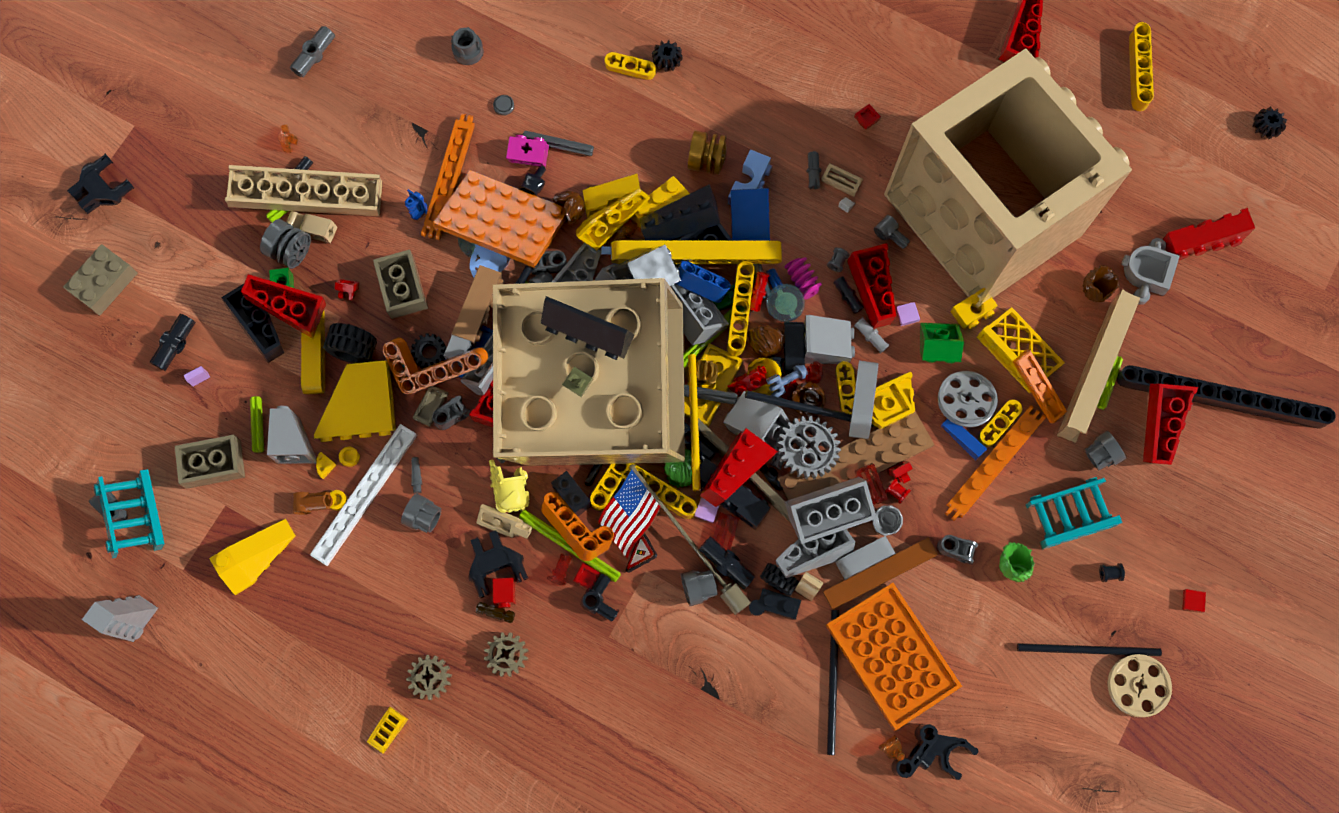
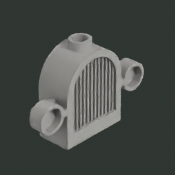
(1150, 269)

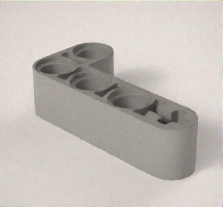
(863, 400)

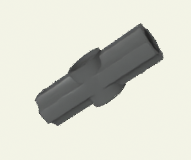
(317, 44)

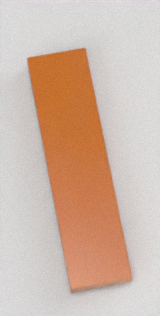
(1039, 386)

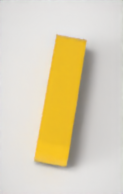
(1144, 59)
(744, 300)
(313, 360)

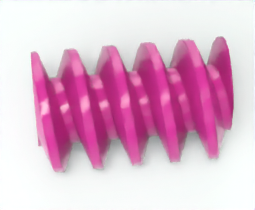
(802, 277)

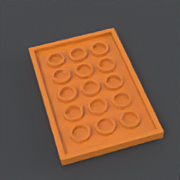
(501, 218)
(893, 656)

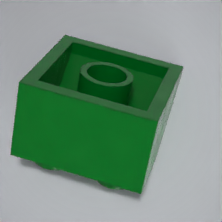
(941, 342)

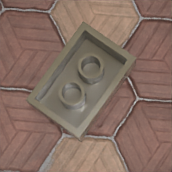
(100, 279)
(400, 284)
(209, 461)

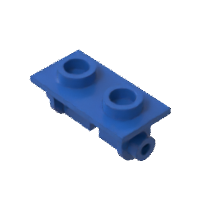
(415, 205)

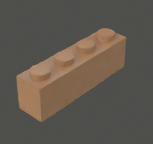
(477, 305)

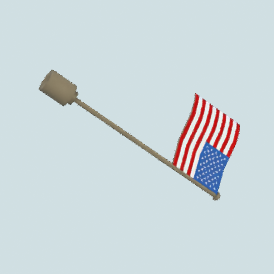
(632, 514)

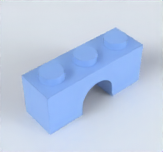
(756, 167)

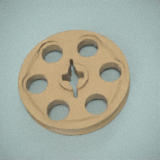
(1149, 683)

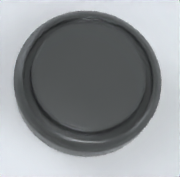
(503, 105)

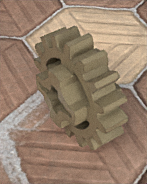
(494, 662)
(420, 678)

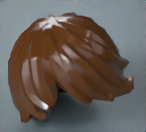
(572, 204)
(1100, 284)
(766, 340)
(809, 394)

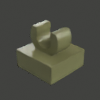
(577, 381)

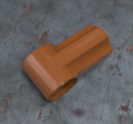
(306, 502)

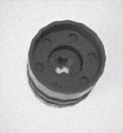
(285, 243)

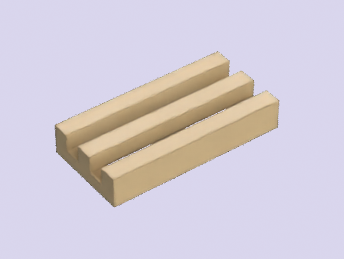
(850, 188)

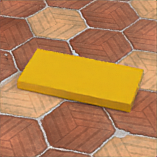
(727, 369)

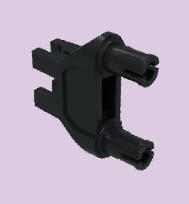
(96, 188)
(493, 561)

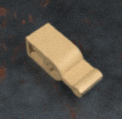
(318, 227)
(808, 586)

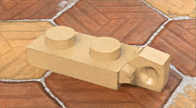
(502, 522)

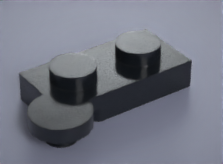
(776, 604)

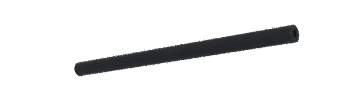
(798, 406)
(1079, 649)
(832, 701)

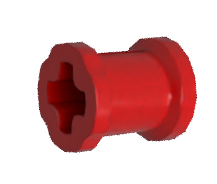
(897, 491)

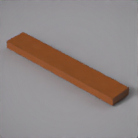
(880, 573)

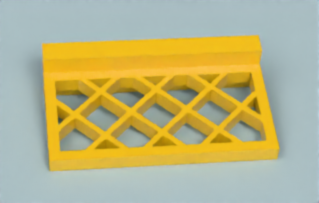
(998, 345)

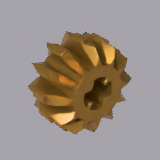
(705, 371)

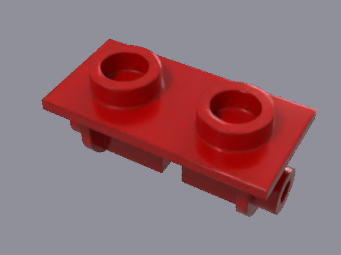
(749, 382)

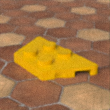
(892, 401)

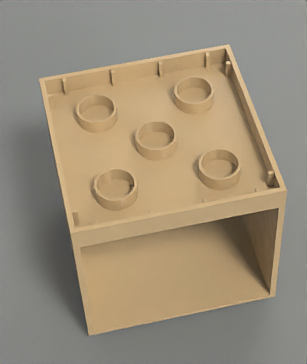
(1044, 137)
(631, 405)

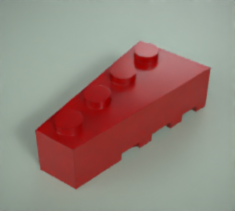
(1024, 30)
(739, 463)

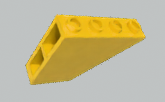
(359, 404)

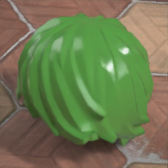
(680, 473)
(1016, 562)

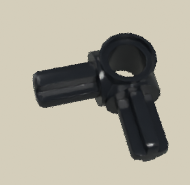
(596, 592)

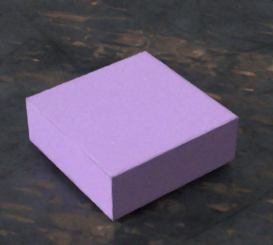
(907, 314)
(196, 376)
(706, 511)

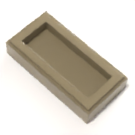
(432, 400)

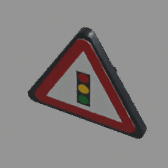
(642, 554)

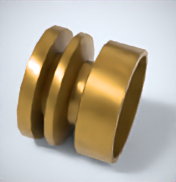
(707, 152)

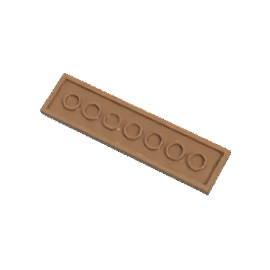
(883, 448)

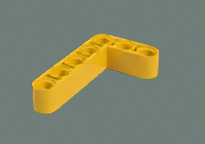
(664, 490)

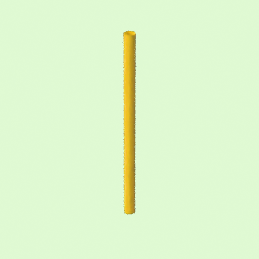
(694, 422)

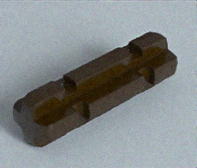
(495, 612)

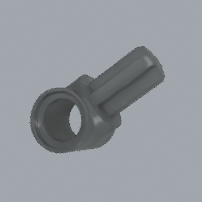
(888, 229)

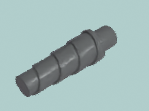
(416, 475)

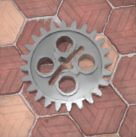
(795, 457)

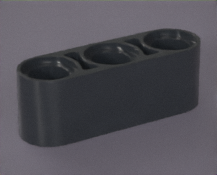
(794, 346)

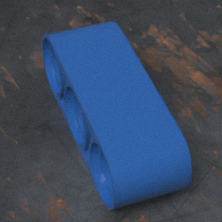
(702, 282)

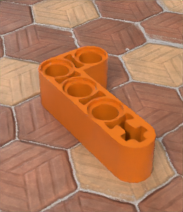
(555, 508)

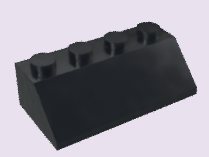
(586, 328)

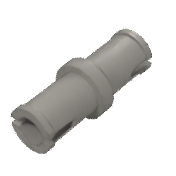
(871, 335)

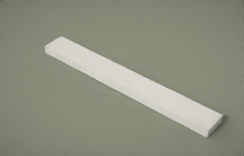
(363, 495)

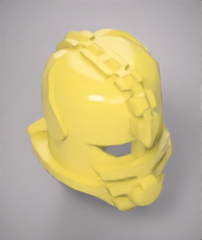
(509, 492)

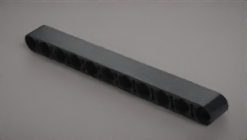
(1234, 395)

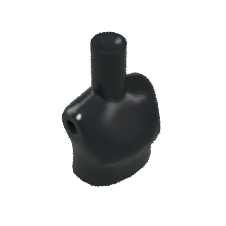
(533, 182)

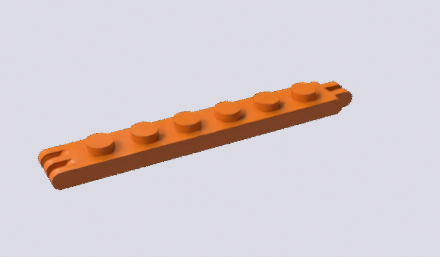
(449, 172)
(994, 463)

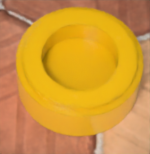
(349, 456)
(339, 499)

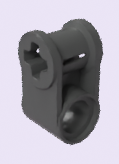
(547, 262)
(451, 412)
(119, 514)
(961, 548)

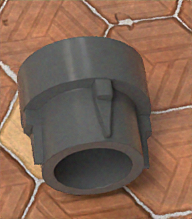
(466, 46)
(1105, 451)
(421, 514)
(698, 586)

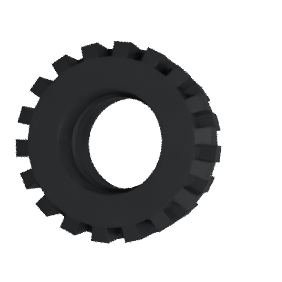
(350, 343)

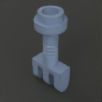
(799, 372)

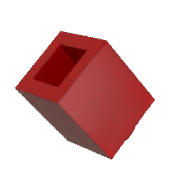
(504, 592)

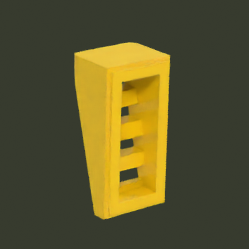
(381, 726)

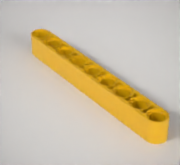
(703, 251)

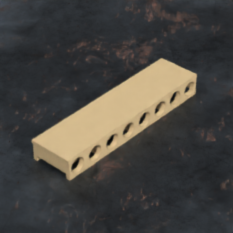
(303, 191)
(1098, 366)

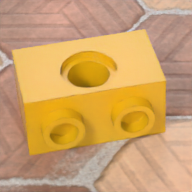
(964, 315)

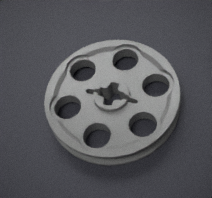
(975, 402)

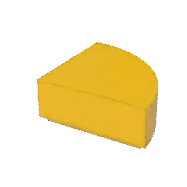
(324, 465)

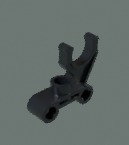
(926, 750)

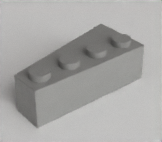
(121, 617)

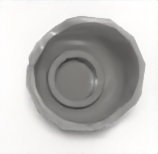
(888, 520)

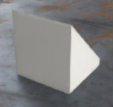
(846, 204)

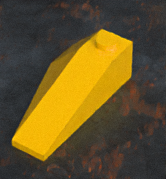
(606, 222)
(247, 559)

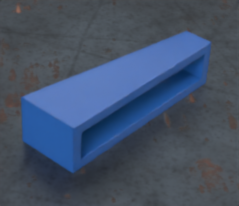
(964, 439)

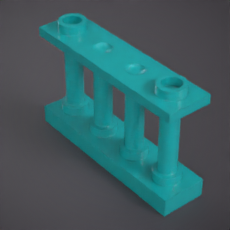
(146, 501)
(1088, 525)

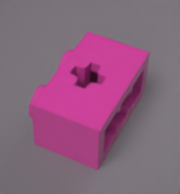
(536, 157)

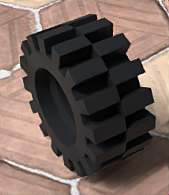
(425, 341)
(776, 579)

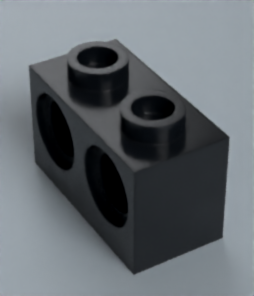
(571, 493)

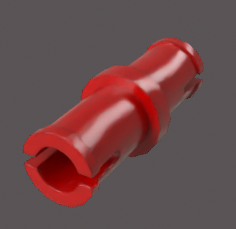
(758, 291)

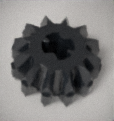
(667, 55)
(1269, 123)

